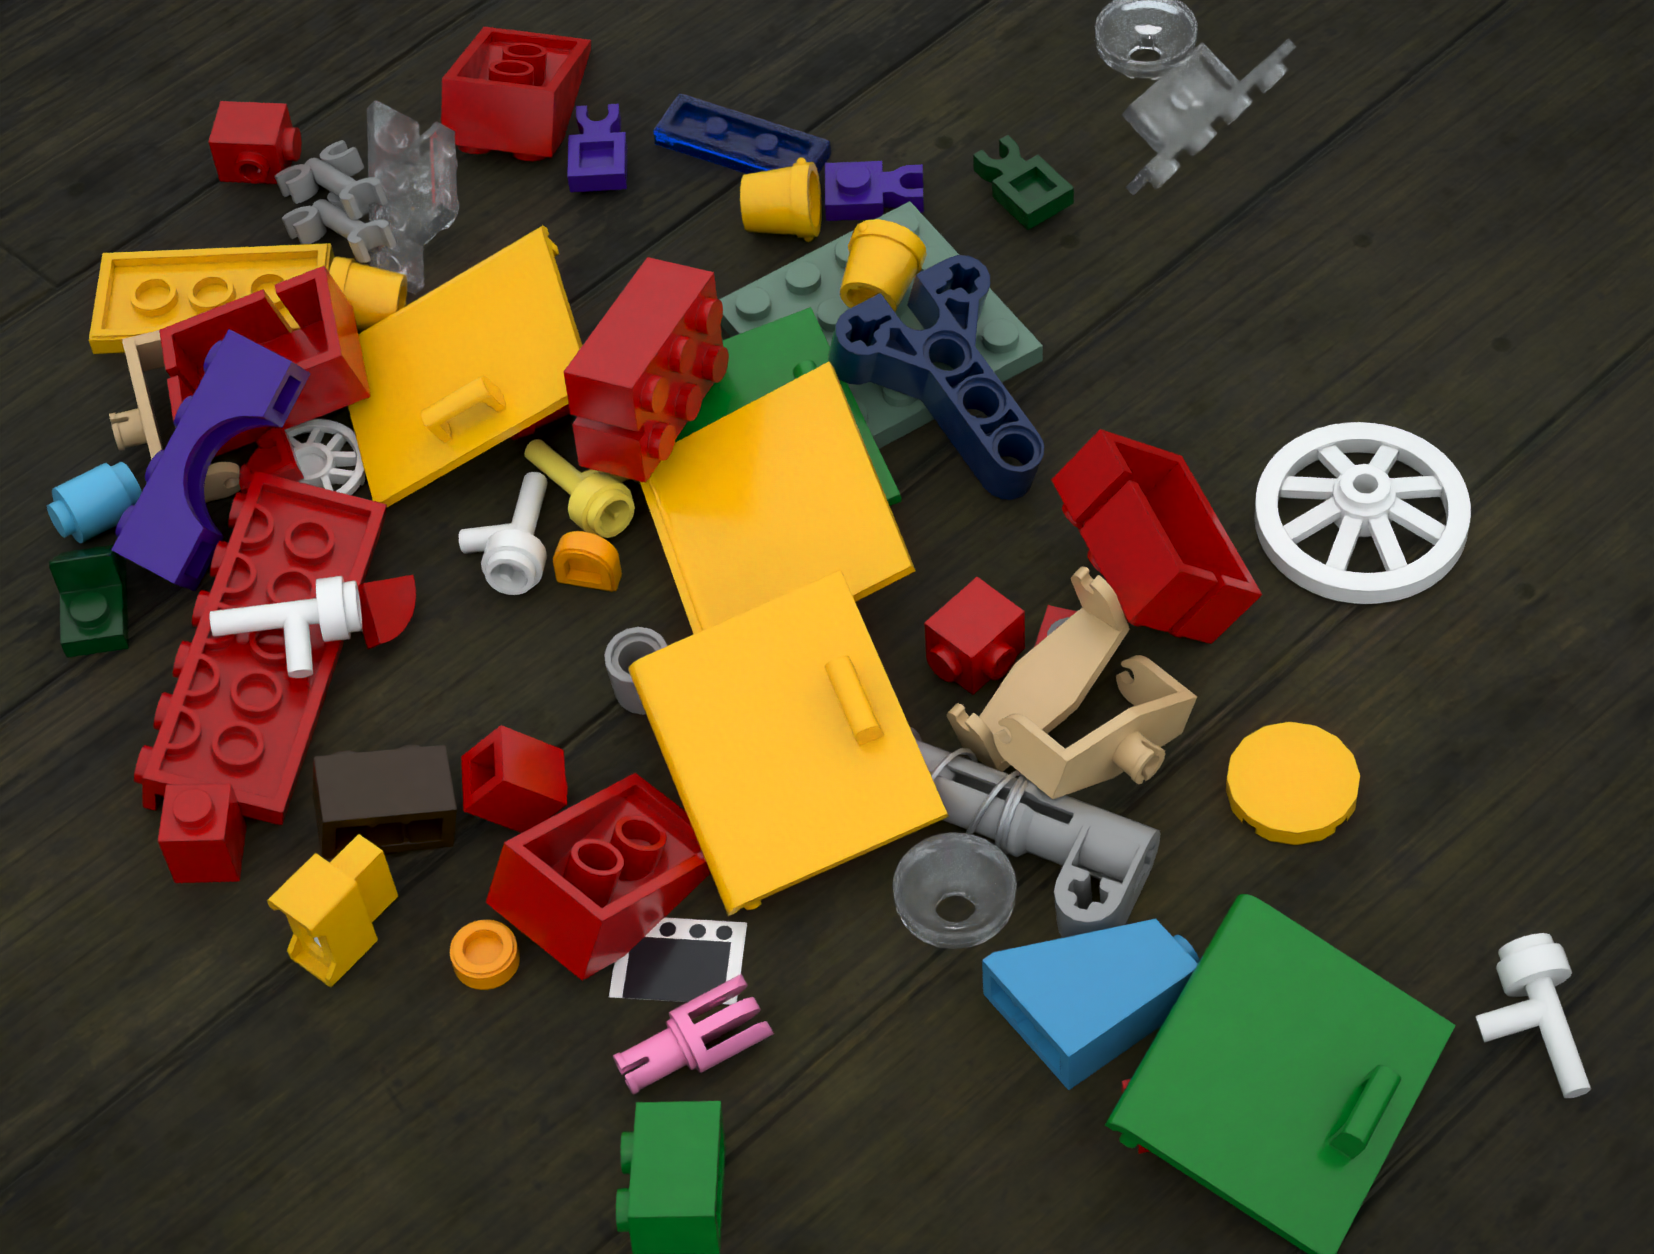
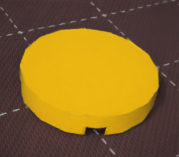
(1292, 782)

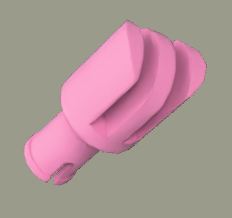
(685, 1042)

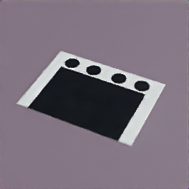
(680, 960)

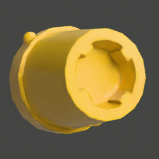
(783, 201)
(881, 261)
(370, 290)

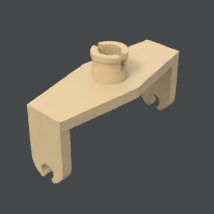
(140, 424)
(1051, 676)
(1121, 745)

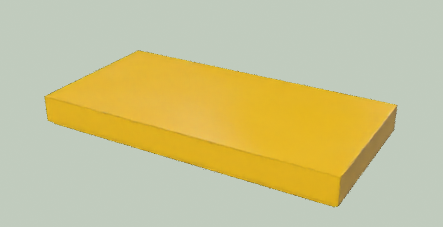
(163, 287)

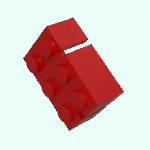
(323, 346)
(646, 369)
(1155, 537)

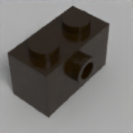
(387, 796)

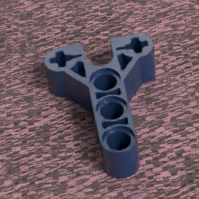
(881, 349)

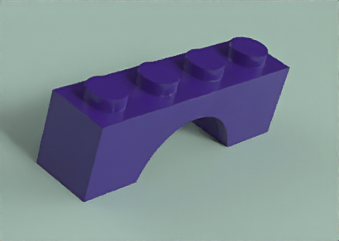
(170, 522)

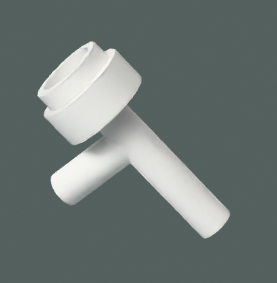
(512, 554)
(335, 610)
(1533, 969)

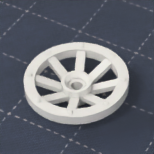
(1362, 505)

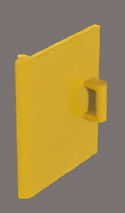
(464, 368)
(774, 504)
(786, 742)

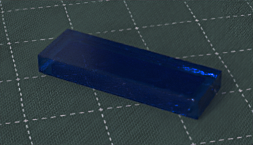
(735, 138)

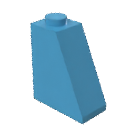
(1089, 992)

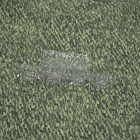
(1188, 101)
(419, 187)

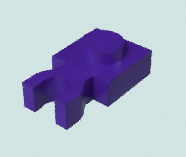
(597, 153)
(864, 190)

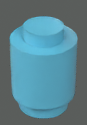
(93, 501)

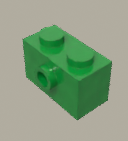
(674, 1178)

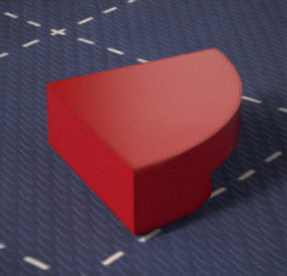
(272, 457)
(386, 608)

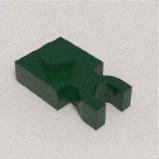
(1024, 188)

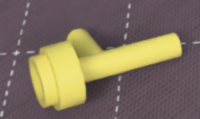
(597, 499)

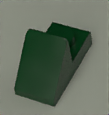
(92, 600)

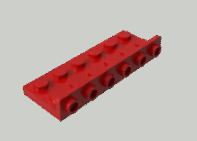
(234, 704)

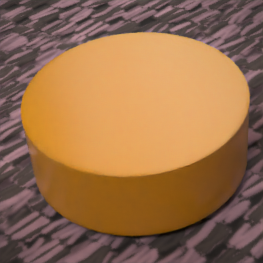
(484, 954)

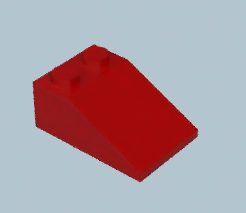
(513, 92)
(599, 874)

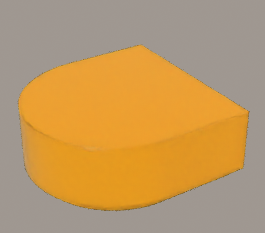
(587, 561)

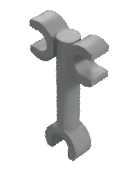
(333, 174)
(310, 225)

